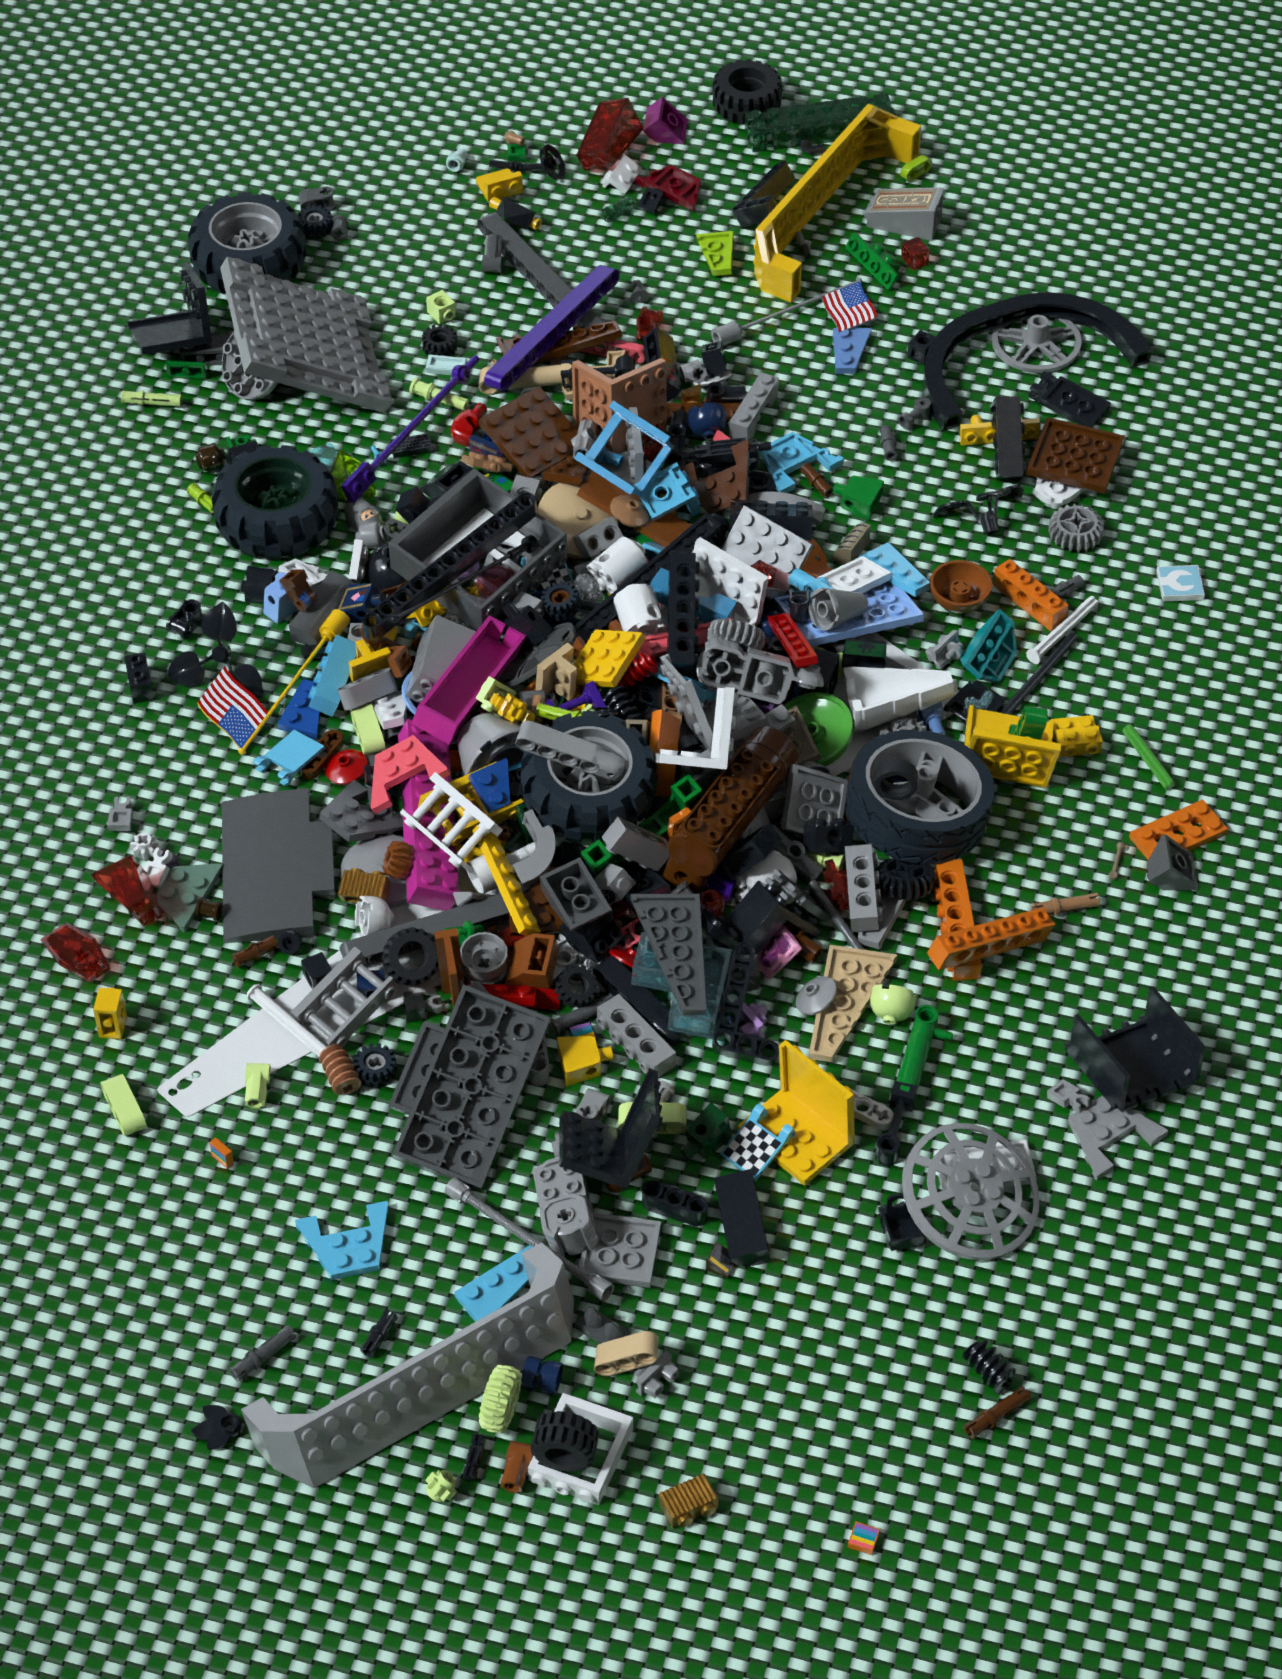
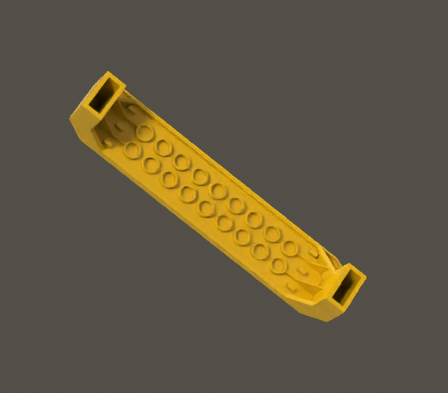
(868, 136)

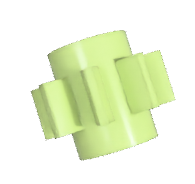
(441, 1486)

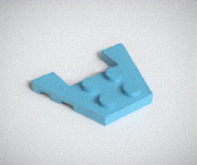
(791, 454)
(348, 1251)

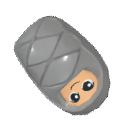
(361, 512)

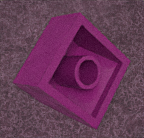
(665, 123)

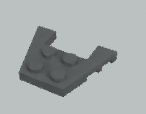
(352, 819)

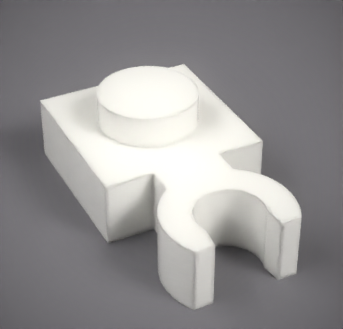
(157, 869)

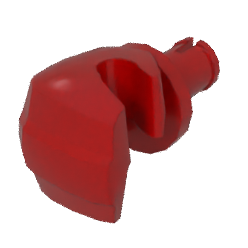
(466, 424)

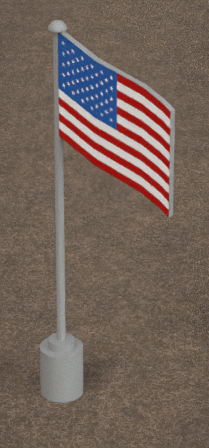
(845, 306)

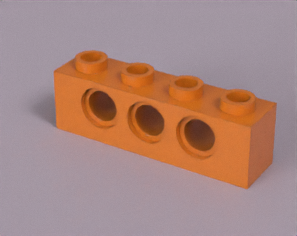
(1030, 594)

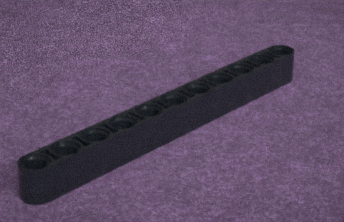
(451, 564)

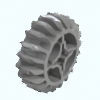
(1076, 528)
(737, 631)

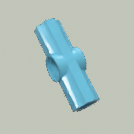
(805, 581)

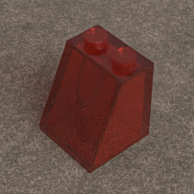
(131, 889)

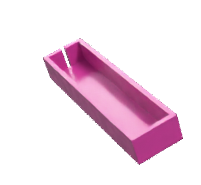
(455, 693)

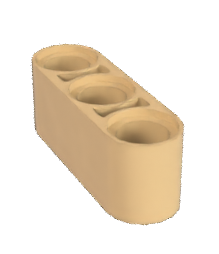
(626, 1353)

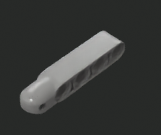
(568, 750)

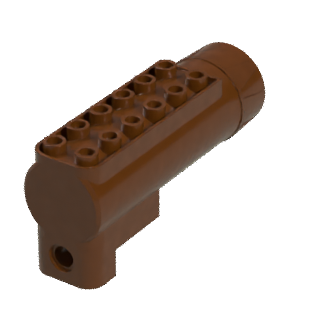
(729, 807)

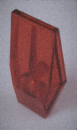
(76, 952)

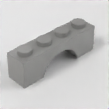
(761, 394)

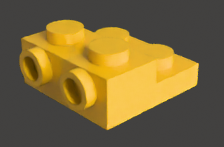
(1077, 735)

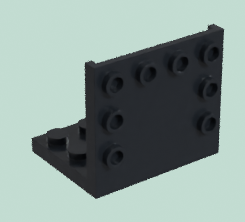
(176, 329)
(608, 1152)

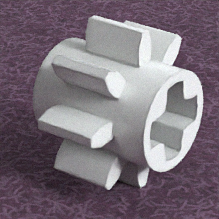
(143, 846)

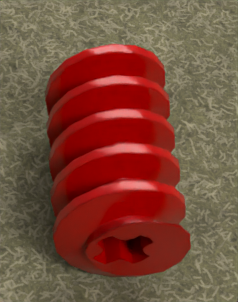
(639, 668)

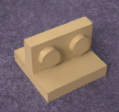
(558, 673)

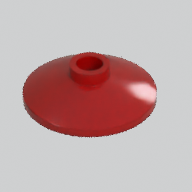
(346, 766)
(626, 957)

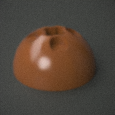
(960, 586)

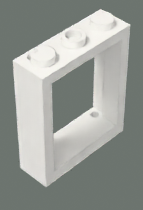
(602, 1418)

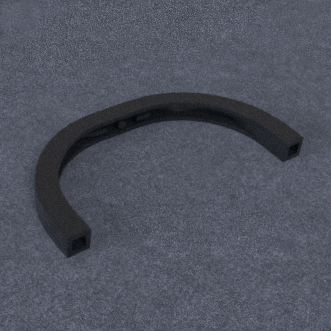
(1049, 304)

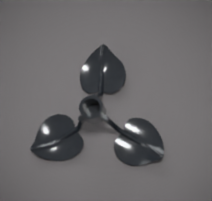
(989, 519)
(222, 625)

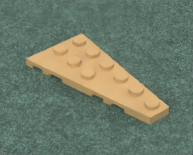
(855, 974)

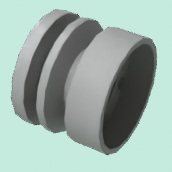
(484, 959)

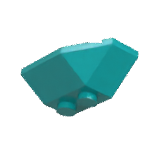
(991, 648)

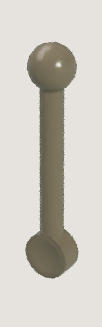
(1113, 875)

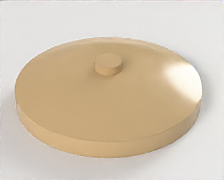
(570, 514)

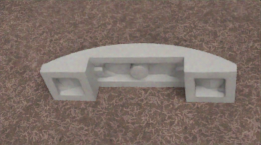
(772, 497)

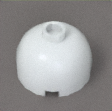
(372, 915)

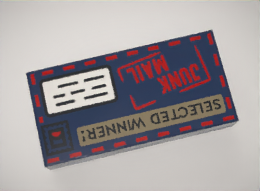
(483, 446)

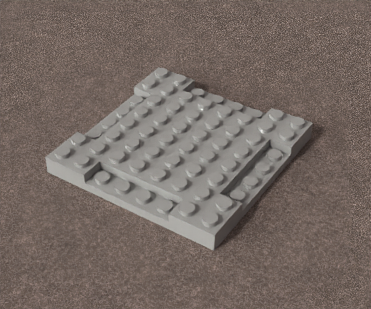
(304, 336)

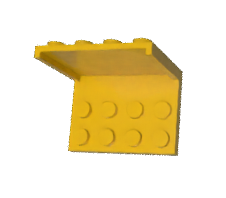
(1010, 755)
(815, 1108)

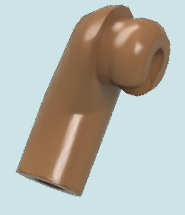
(511, 137)

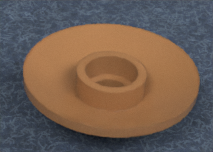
(629, 511)

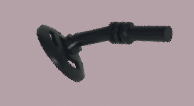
(547, 163)

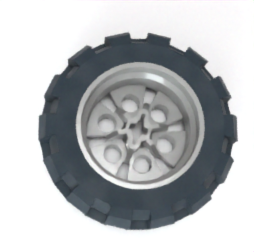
(247, 229)
(568, 805)

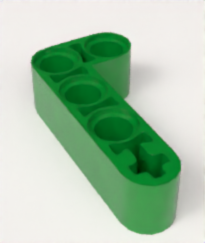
(1031, 723)

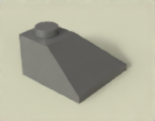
(1171, 866)

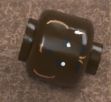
(210, 457)

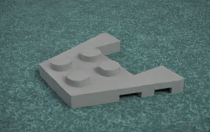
(1102, 1126)

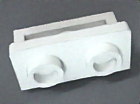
(622, 174)

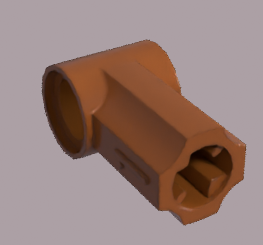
(517, 1465)

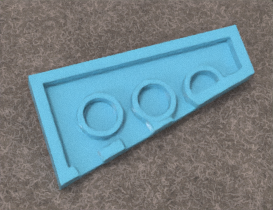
(902, 572)

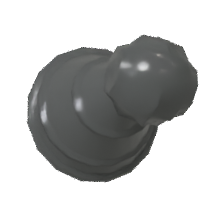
(638, 295)

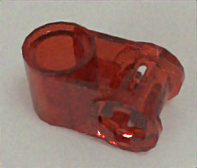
(647, 321)

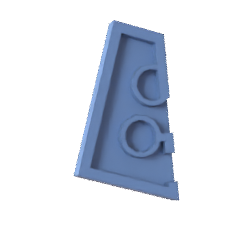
(849, 348)

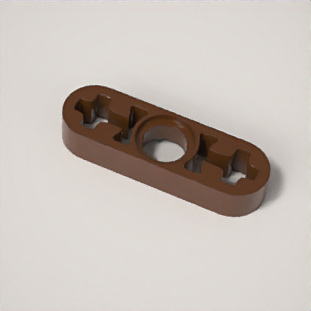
(320, 762)

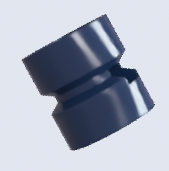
(542, 1375)

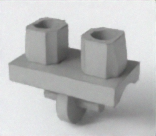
(948, 648)
(650, 1374)

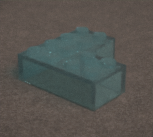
(649, 974)

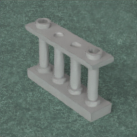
(336, 980)

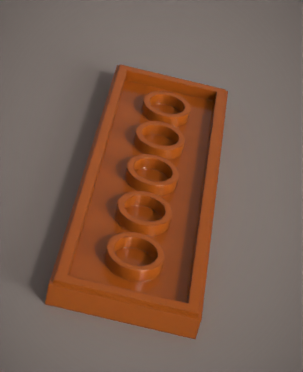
(602, 492)

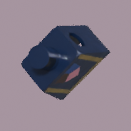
(360, 600)

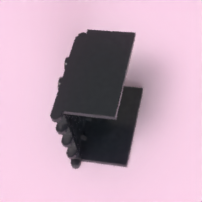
(1140, 1058)

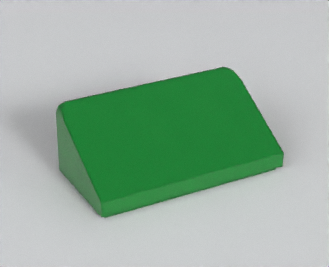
(191, 370)

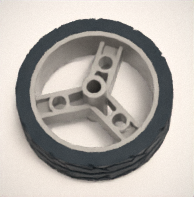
(927, 824)

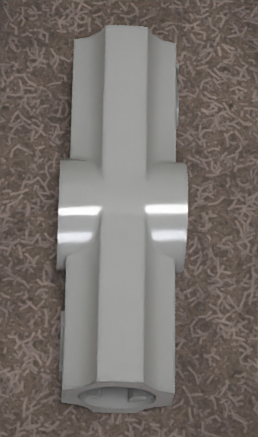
(585, 437)

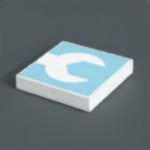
(1180, 583)

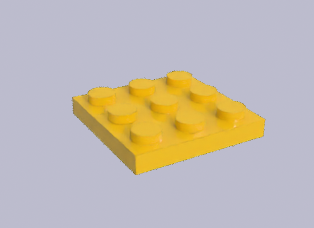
(607, 657)

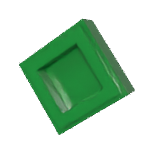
(516, 152)

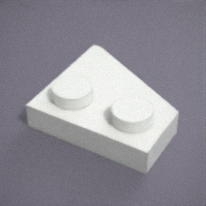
(358, 561)
(314, 576)

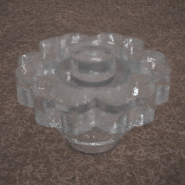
(587, 589)

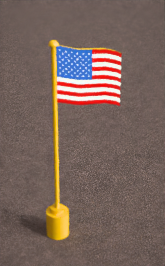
(238, 710)

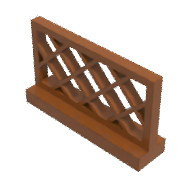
(449, 962)

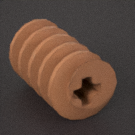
(339, 1070)

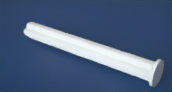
(1034, 655)
(284, 1018)

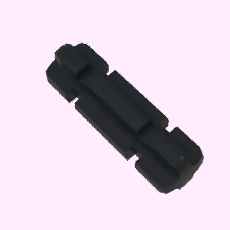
(474, 1457)

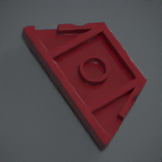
(675, 184)

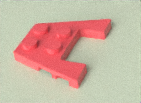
(398, 765)

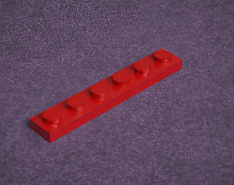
(793, 640)

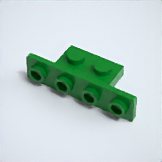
(874, 259)

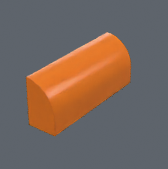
(664, 735)

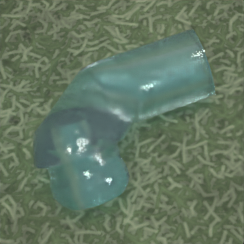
(981, 703)

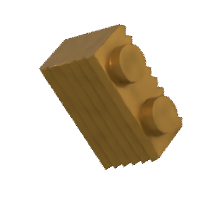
(357, 884)
(688, 1501)

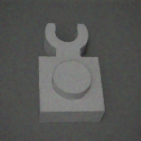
(121, 816)
(1067, 1094)

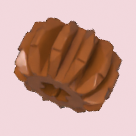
(398, 859)

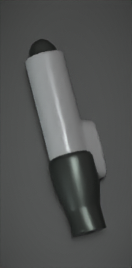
(804, 246)

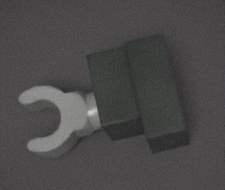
(415, 1006)

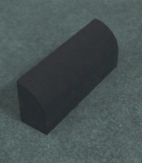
(742, 1219)

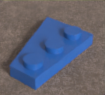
(299, 715)

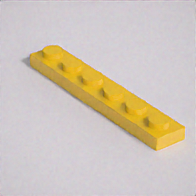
(508, 884)

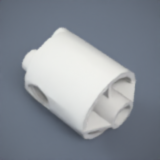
(618, 564)
(639, 610)
(763, 870)

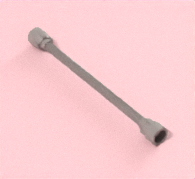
(461, 1193)

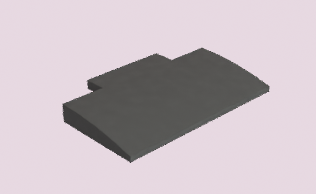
(273, 865)
(465, 1085)

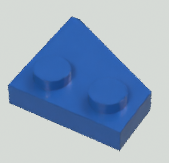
(492, 785)

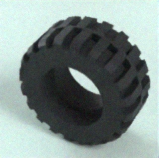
(745, 88)

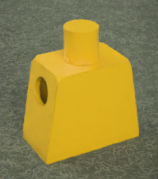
(581, 1058)

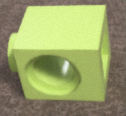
(441, 307)

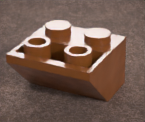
(533, 961)

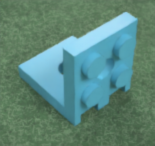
(678, 493)

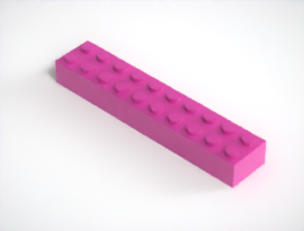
(432, 876)

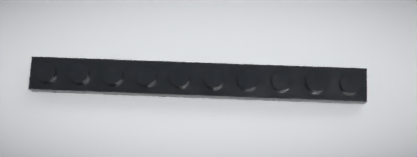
(606, 612)

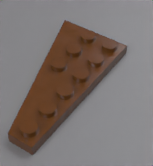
(571, 341)

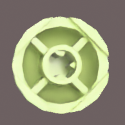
(892, 1003)

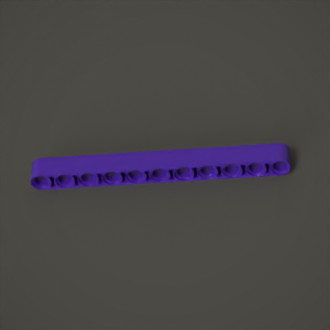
(551, 328)

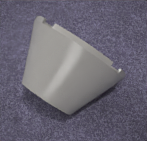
(487, 741)

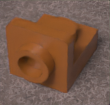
(399, 660)

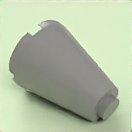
(835, 607)

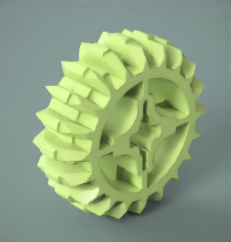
(500, 1398)

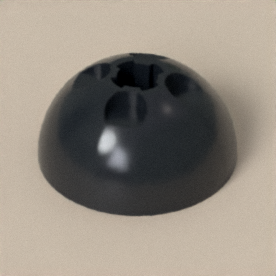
(379, 570)

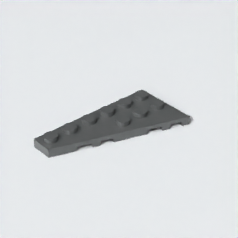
(676, 938)

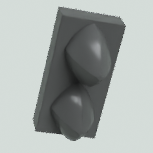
(600, 1327)

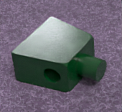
(707, 1133)

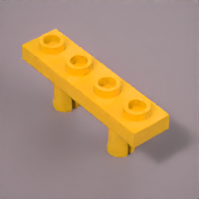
(983, 433)

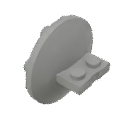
(238, 382)

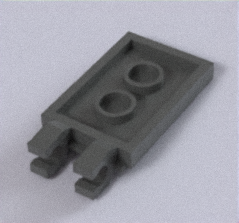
(797, 894)

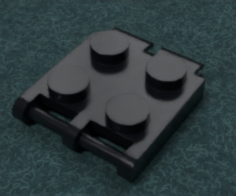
(976, 689)

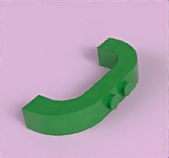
(684, 794)

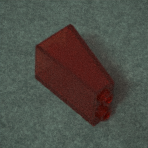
(609, 134)

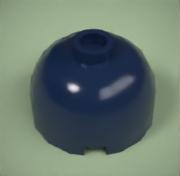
(707, 420)

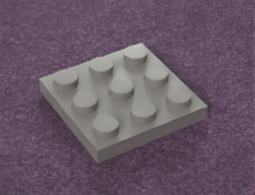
(812, 796)
(624, 1250)

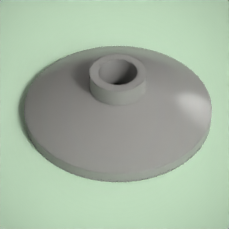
(816, 995)

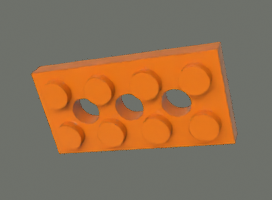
(1181, 820)

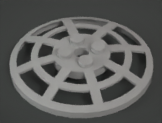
(966, 1199)

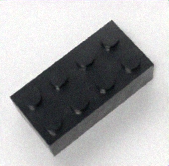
(793, 517)

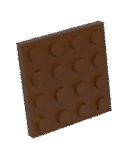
(531, 432)
(1075, 455)

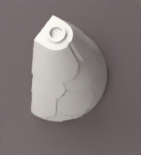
(891, 693)

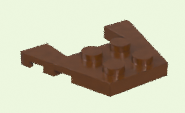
(726, 486)

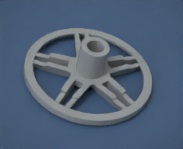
(1038, 338)

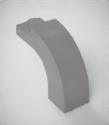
(538, 863)

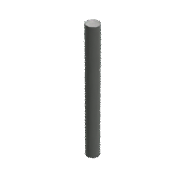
(833, 913)

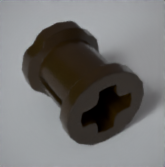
(208, 908)

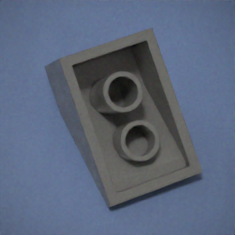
(574, 894)

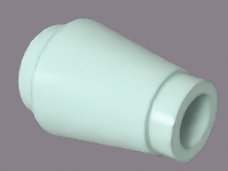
(456, 160)

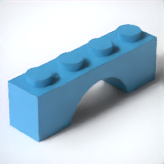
(710, 607)

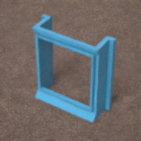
(621, 414)

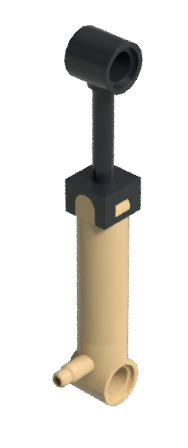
(556, 374)

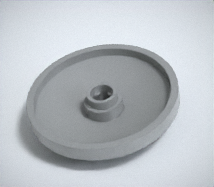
(369, 857)

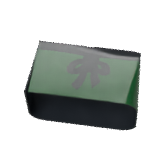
(864, 653)

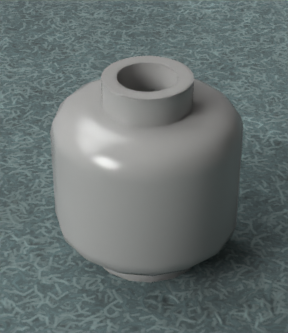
(372, 534)

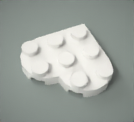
(1056, 493)

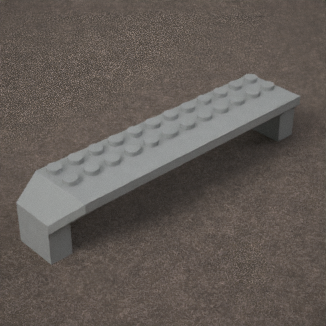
(423, 1387)

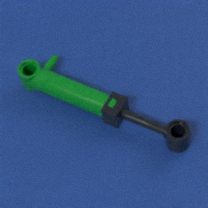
(908, 1079)

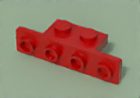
(525, 995)

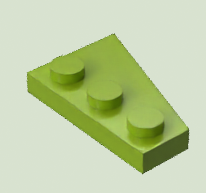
(717, 251)

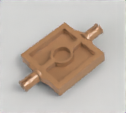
(493, 462)

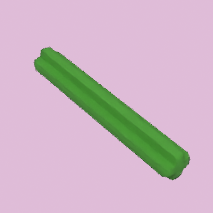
(1148, 757)

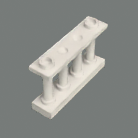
(470, 814)

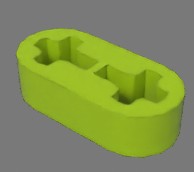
(916, 168)

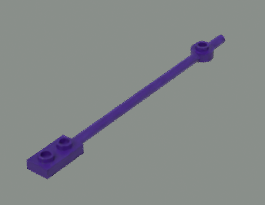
(364, 475)

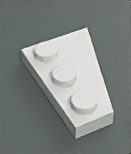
(390, 710)

